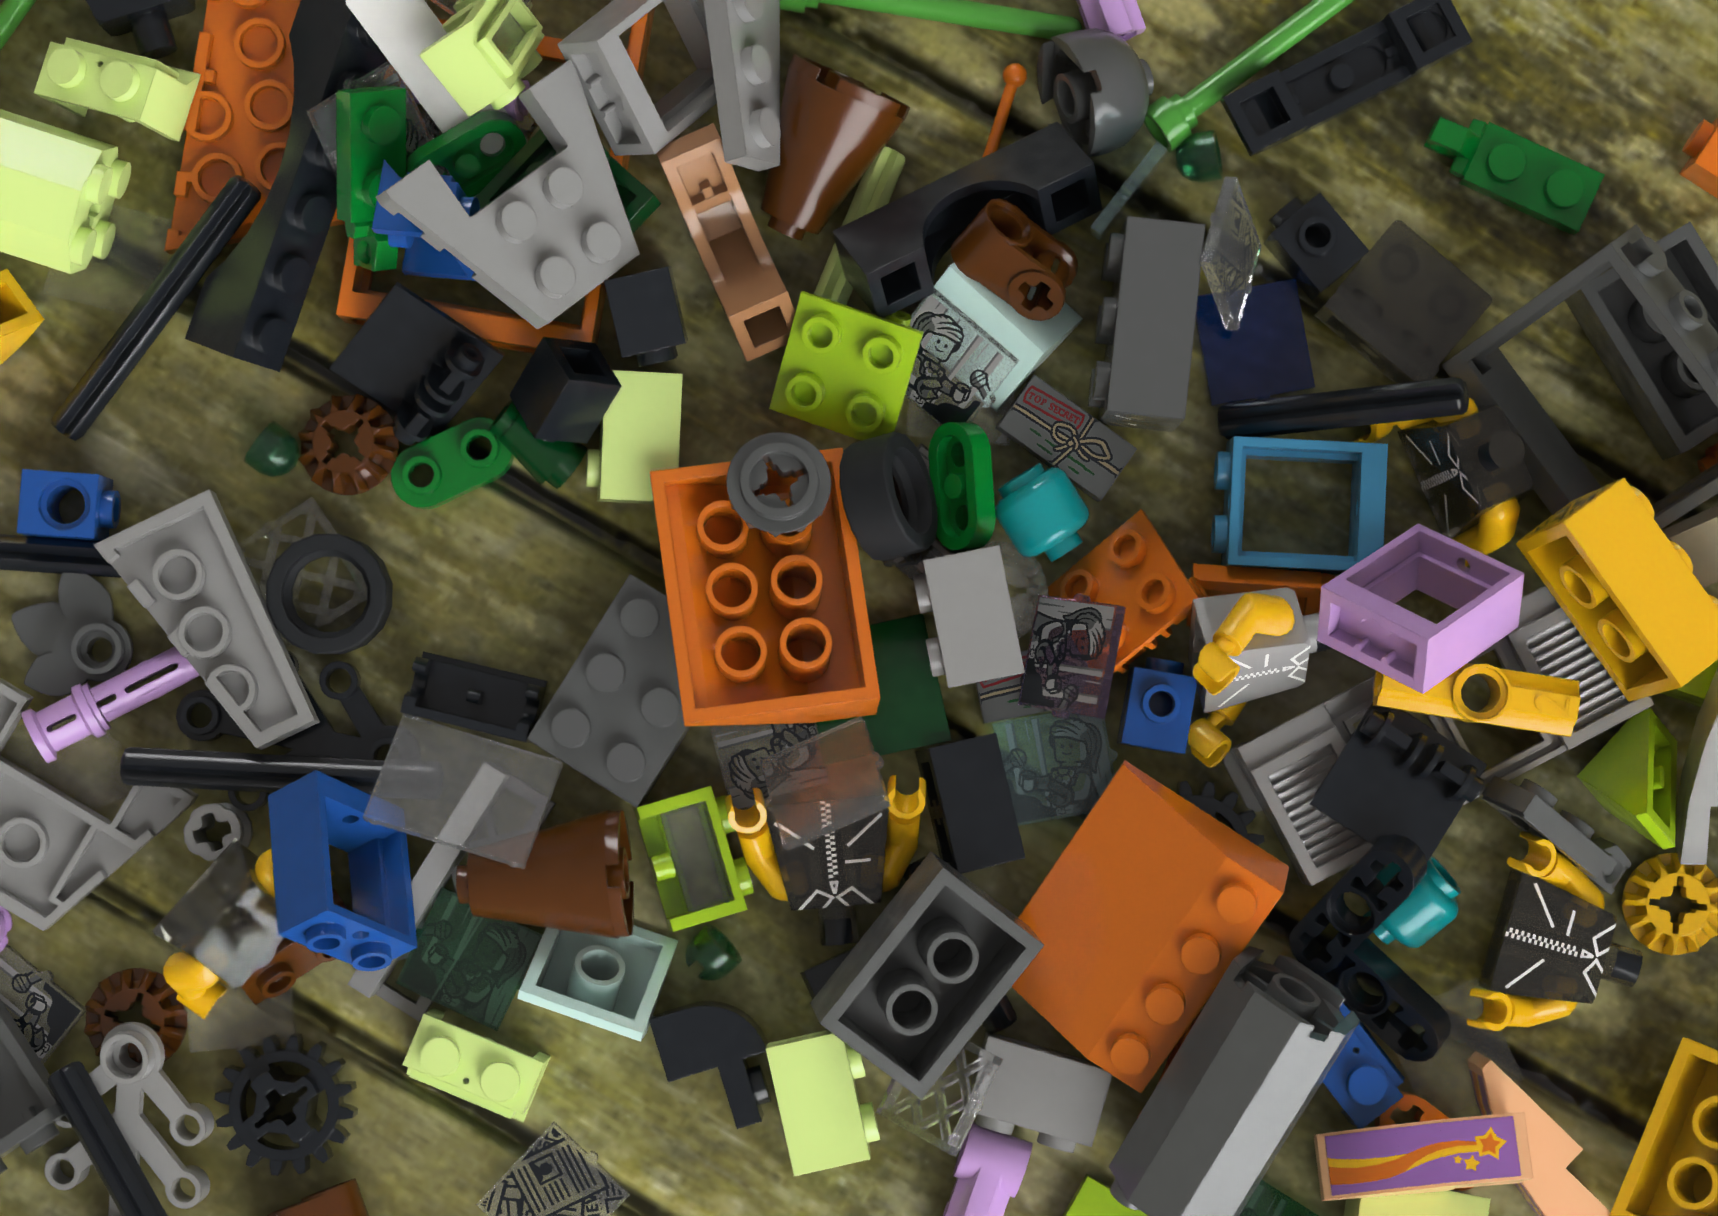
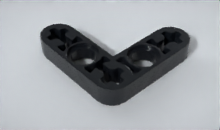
(1354, 952)

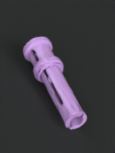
(94, 718)

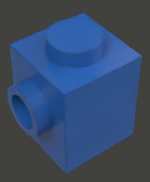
(1157, 706)

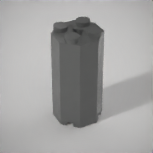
(1233, 1090)

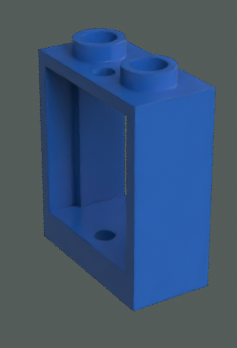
(302, 826)

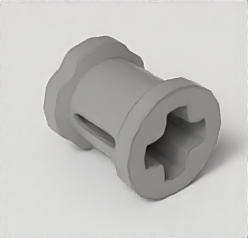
(203, 819)

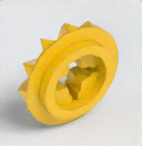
(1651, 924)

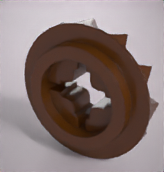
(375, 441)
(121, 993)

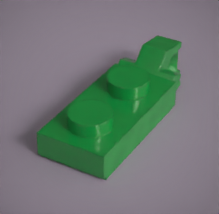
(367, 133)
(1517, 172)

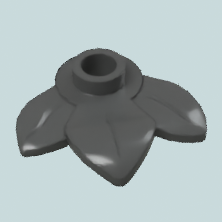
(65, 635)

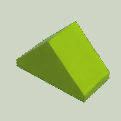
(1638, 778)

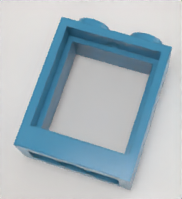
(1366, 501)

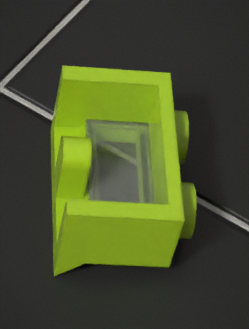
(693, 858)

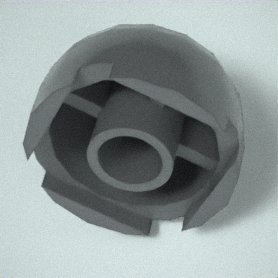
(1095, 87)

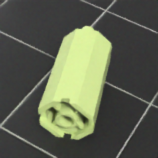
(57, 193)

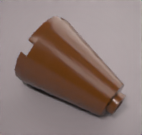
(827, 143)
(569, 883)

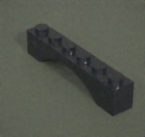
(260, 288)

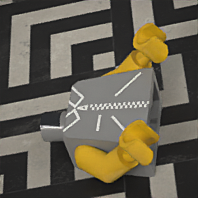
(1242, 652)

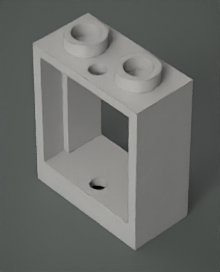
(615, 88)

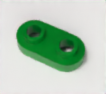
(461, 153)
(452, 465)
(962, 485)

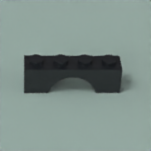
(896, 248)

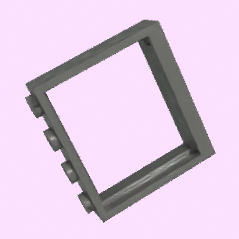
(1551, 461)

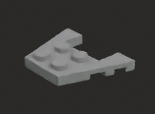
(549, 232)
(55, 845)

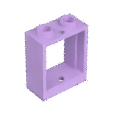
(1366, 624)

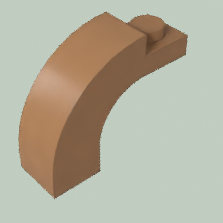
(728, 241)

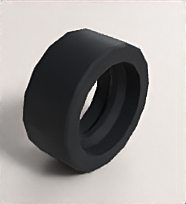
(888, 496)
(280, 594)

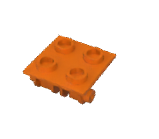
(1137, 573)

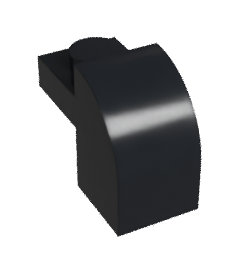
(710, 1037)

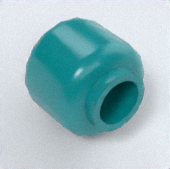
(1042, 512)
(1424, 911)

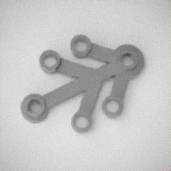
(140, 1134)

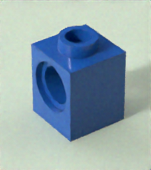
(41, 498)

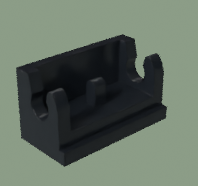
(474, 696)
(970, 804)

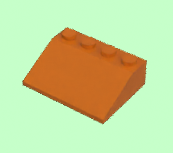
(762, 619)
(1142, 923)

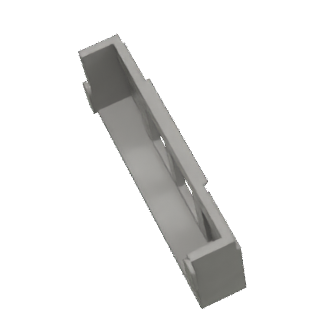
(1289, 762)

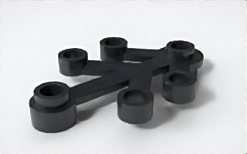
(314, 741)

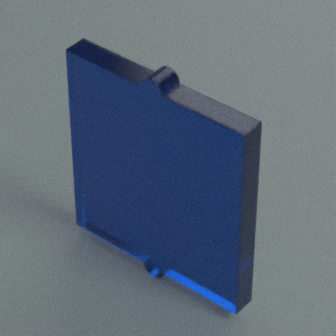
(1266, 351)

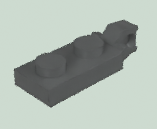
(1532, 811)

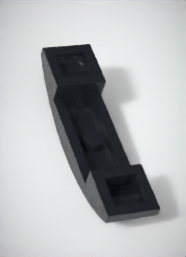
(1345, 74)

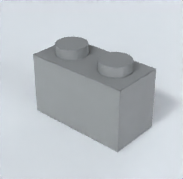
(971, 617)
(1043, 1093)

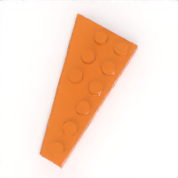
(238, 109)

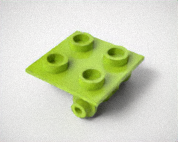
(846, 368)

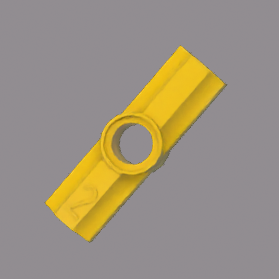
(1515, 699)

